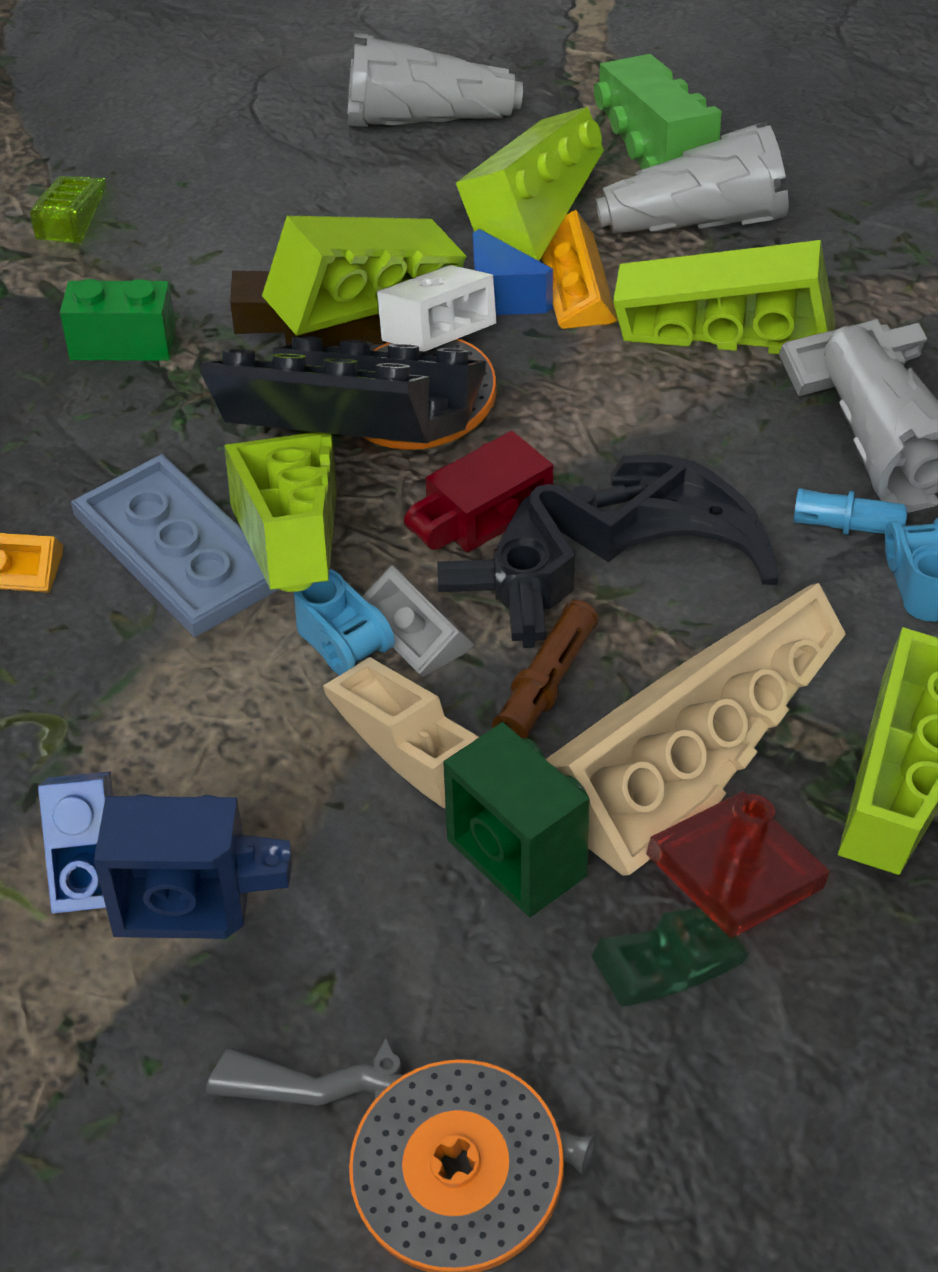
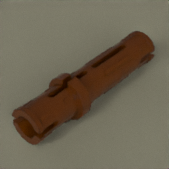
(536, 688)

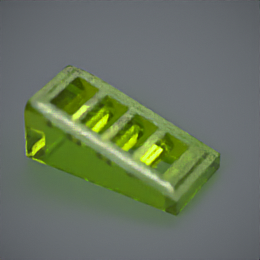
(66, 208)

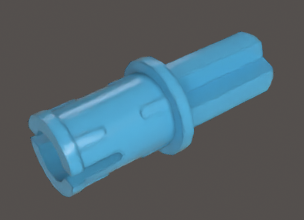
(846, 511)

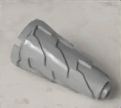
(412, 85)
(704, 187)
(889, 416)

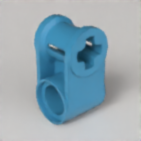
(914, 561)
(340, 623)

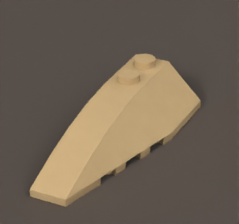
(695, 727)

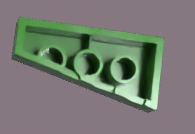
(653, 110)

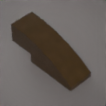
(255, 315)

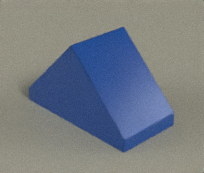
(519, 280)

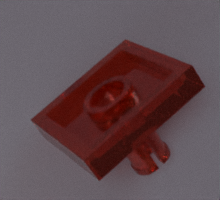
(737, 862)

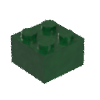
(517, 818)

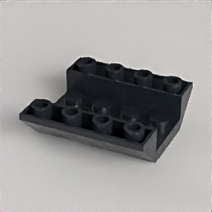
(348, 389)

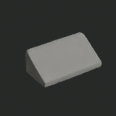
(419, 627)

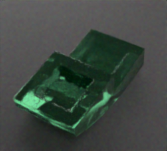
(672, 958)

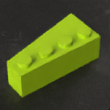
(533, 181)
(334, 266)
(727, 297)
(286, 505)
(899, 766)

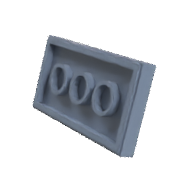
(175, 543)

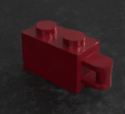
(478, 493)

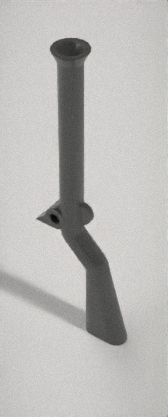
(255, 1078)

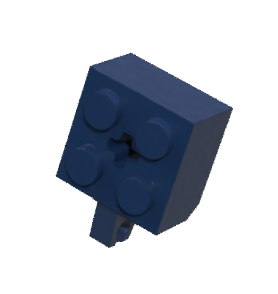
(182, 866)

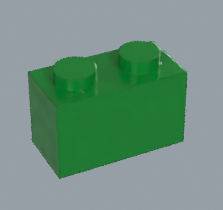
(118, 320)

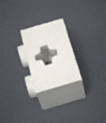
(437, 307)

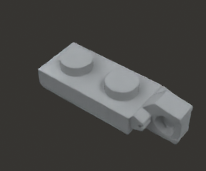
(806, 359)

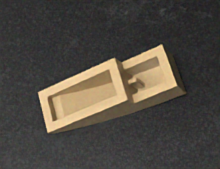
(399, 723)

